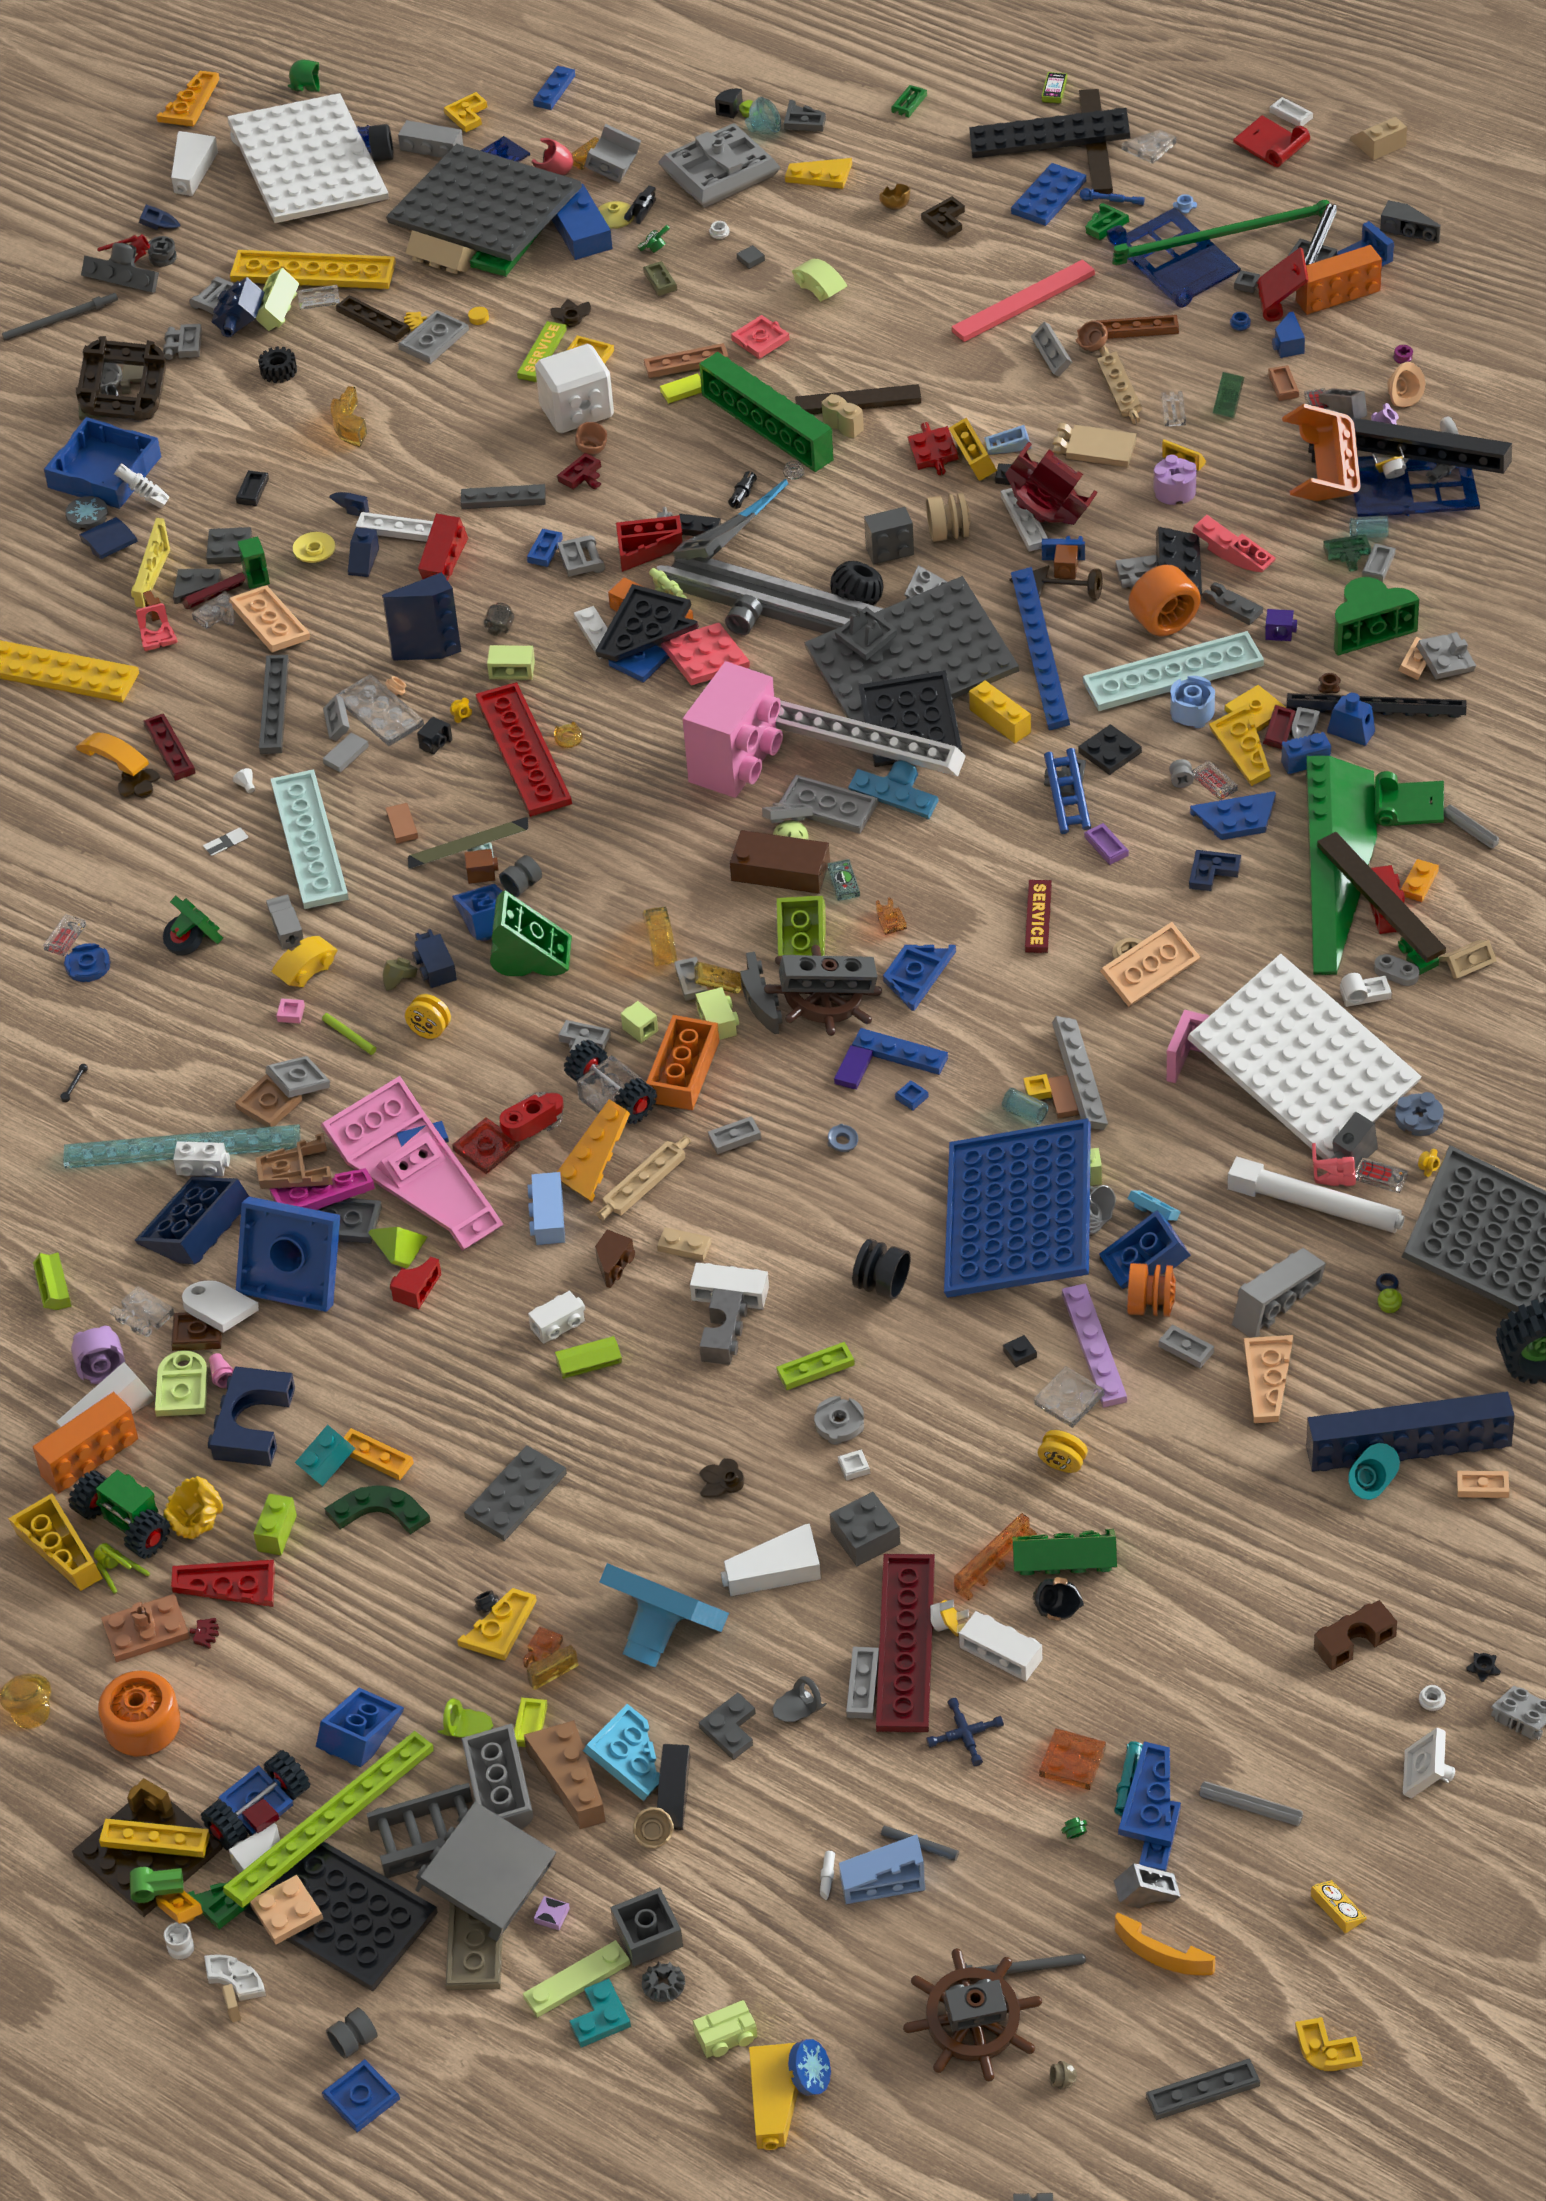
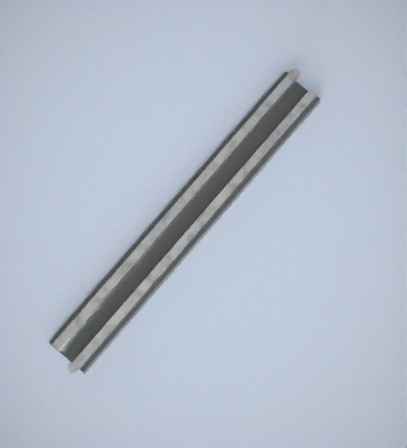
(778, 597)

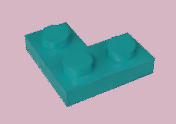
(605, 2019)

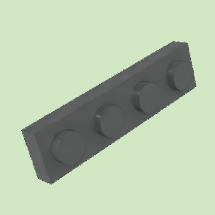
(503, 496)

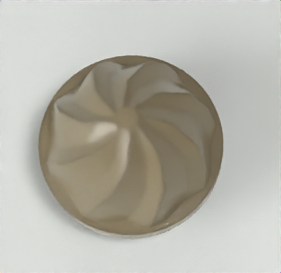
(1062, 2075)

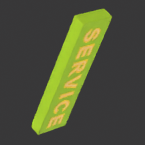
(543, 347)

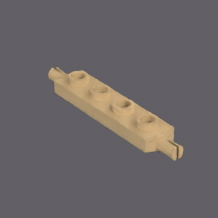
(1119, 384)
(644, 1178)

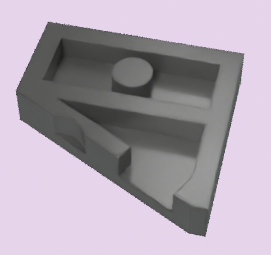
(803, 118)
(193, 580)

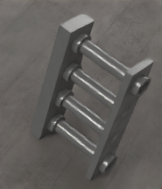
(413, 1858)

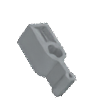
(285, 921)

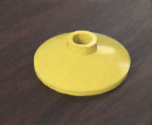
(614, 214)
(314, 547)

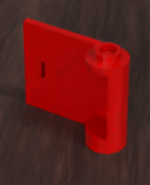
(1272, 141)
(1280, 283)

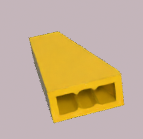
(772, 2094)

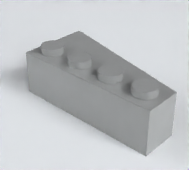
(1276, 1291)

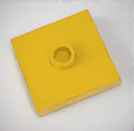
(1260, 705)

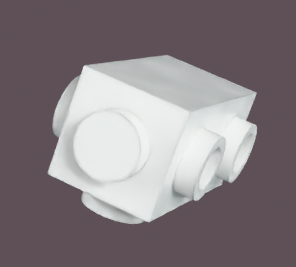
(200, 1159)
(557, 1316)

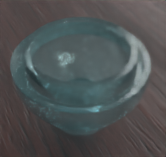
(763, 117)

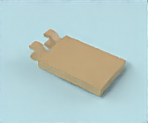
(1095, 445)

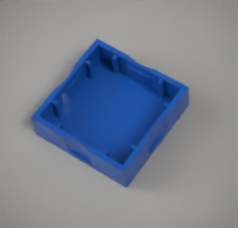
(92, 457)

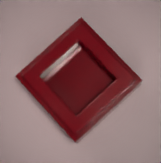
(260, 1815)

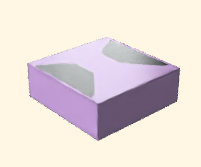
(551, 1913)

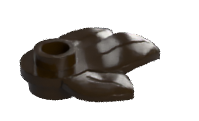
(570, 313)
(138, 784)
(721, 1478)

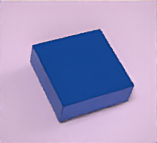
(911, 1095)

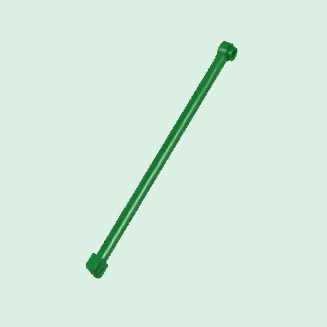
(1123, 252)

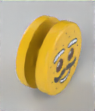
(427, 1016)
(1062, 1451)

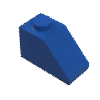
(1289, 337)

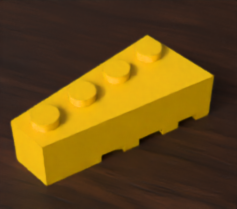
(55, 1540)

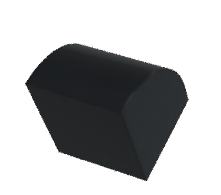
(728, 102)

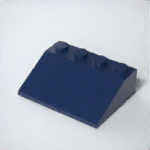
(422, 620)
(194, 1219)

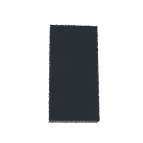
(252, 488)

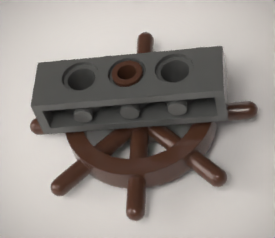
(825, 980)

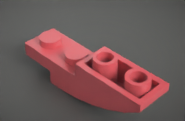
(1236, 550)

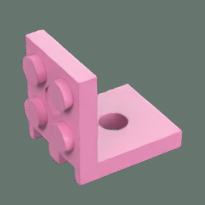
(1180, 1045)

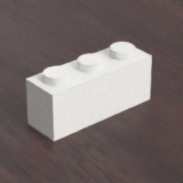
(709, 1277)
(1000, 1645)

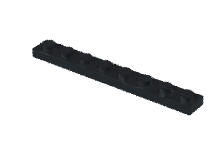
(1385, 705)

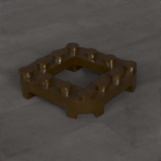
(114, 406)

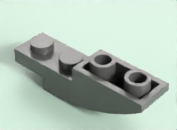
(760, 1003)

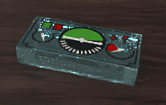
(843, 880)

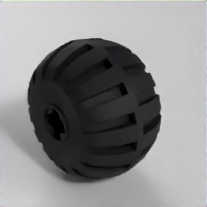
(857, 582)

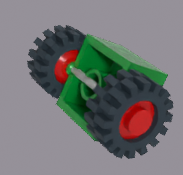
(124, 1506)

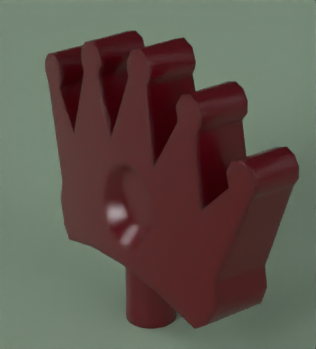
(205, 1632)

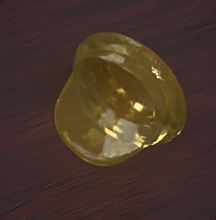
(27, 1699)

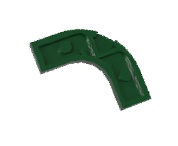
(378, 1499)

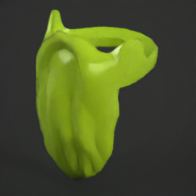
(463, 1721)

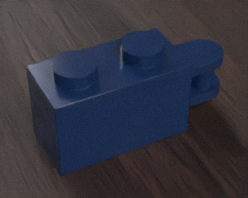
(434, 959)

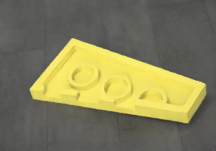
(152, 562)

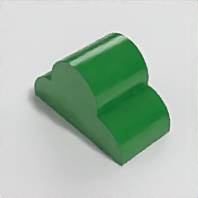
(1373, 615)
(526, 940)

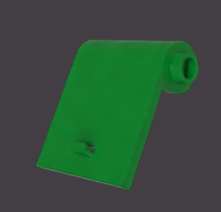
(1407, 802)

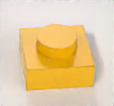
(1038, 1086)

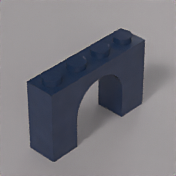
(246, 1389)

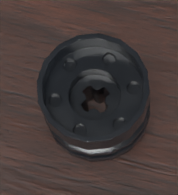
(881, 1268)

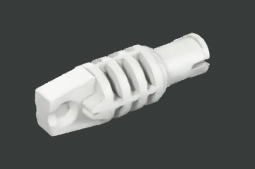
(141, 485)

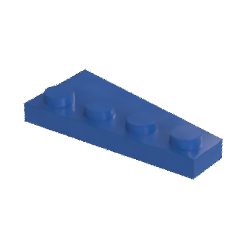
(1148, 1802)

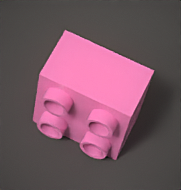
(731, 730)

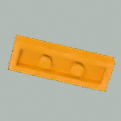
(378, 1455)

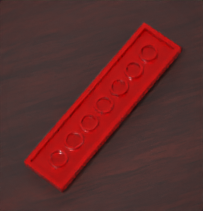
(523, 749)

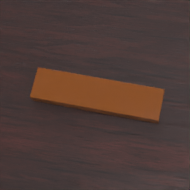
(1141, 326)

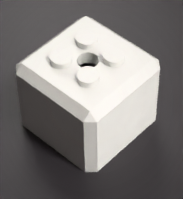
(574, 388)

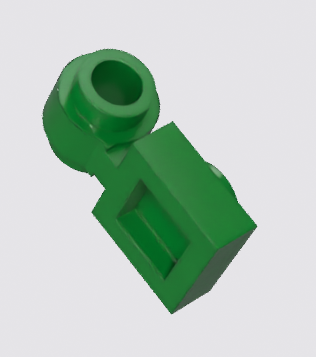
(1415, 958)

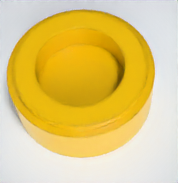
(478, 315)

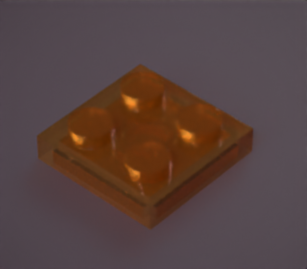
(1072, 1759)

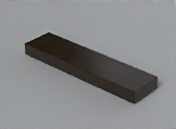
(372, 318)

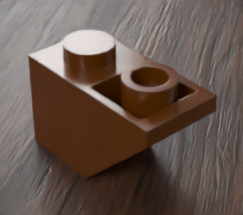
(613, 1255)

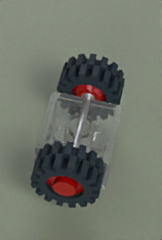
(607, 1078)

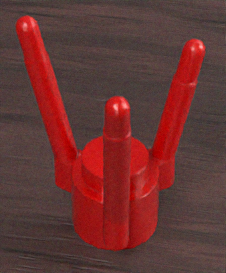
(139, 242)

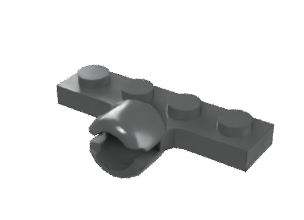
(120, 269)

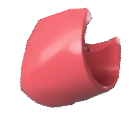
(555, 158)

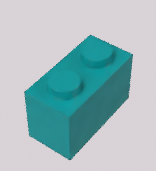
(325, 1455)

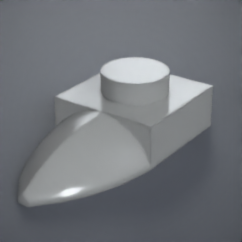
(1304, 722)

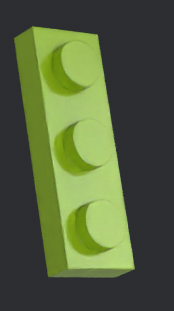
(815, 1366)

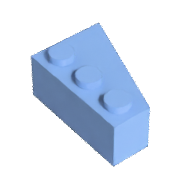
(884, 1872)

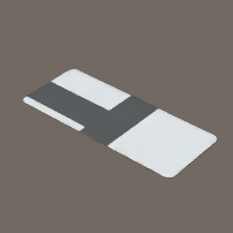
(225, 841)

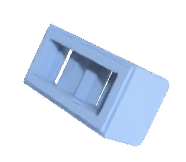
(1014, 439)

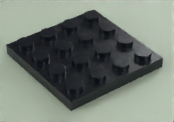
(914, 706)

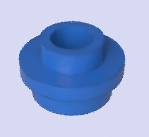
(1240, 321)

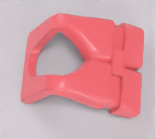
(154, 639)
(1338, 1170)

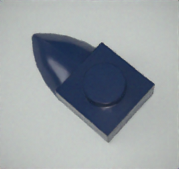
(157, 218)
(351, 502)

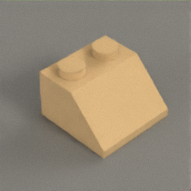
(1381, 138)

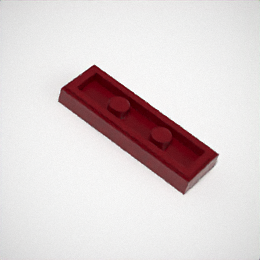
(214, 590)

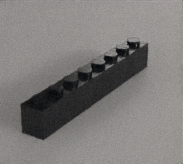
(1432, 446)

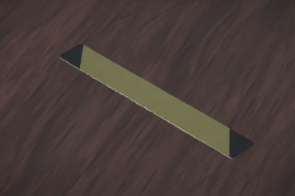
(468, 842)

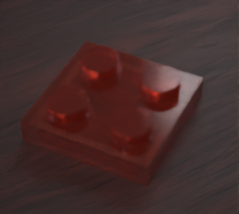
(485, 1146)

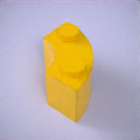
(304, 961)

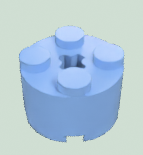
(1192, 701)

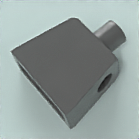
(1356, 1139)

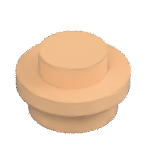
(396, 685)

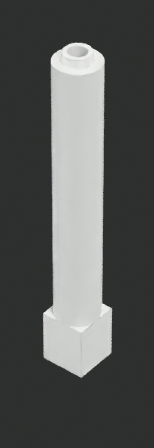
(1251, 1178)

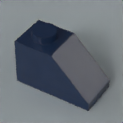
(363, 551)

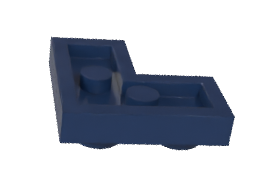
(1210, 863)

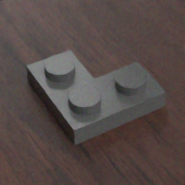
(724, 1723)

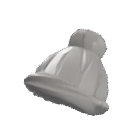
(1101, 1207)

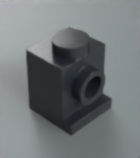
(434, 735)

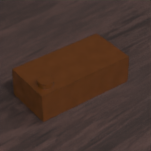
(779, 861)

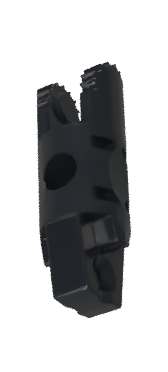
(641, 205)

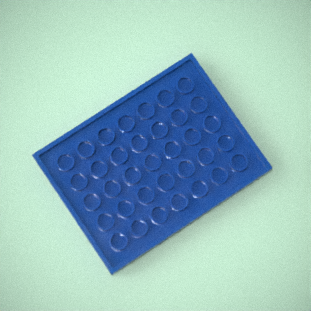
(1018, 1208)

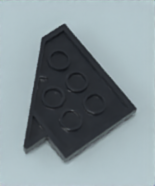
(643, 622)

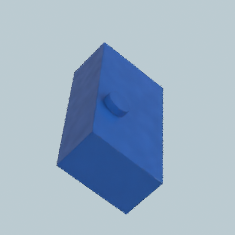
(583, 226)

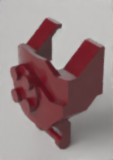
(1047, 488)

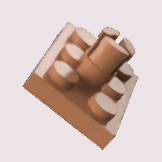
(145, 1627)

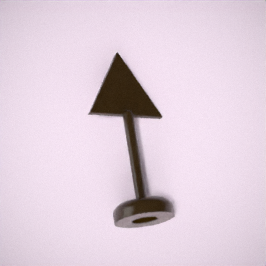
(1093, 584)

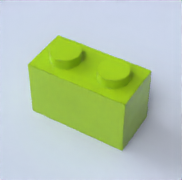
(275, 1524)

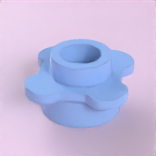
(1185, 203)

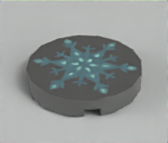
(86, 512)

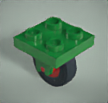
(187, 930)

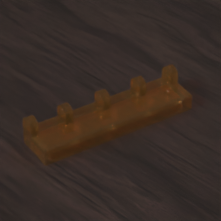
(990, 1557)

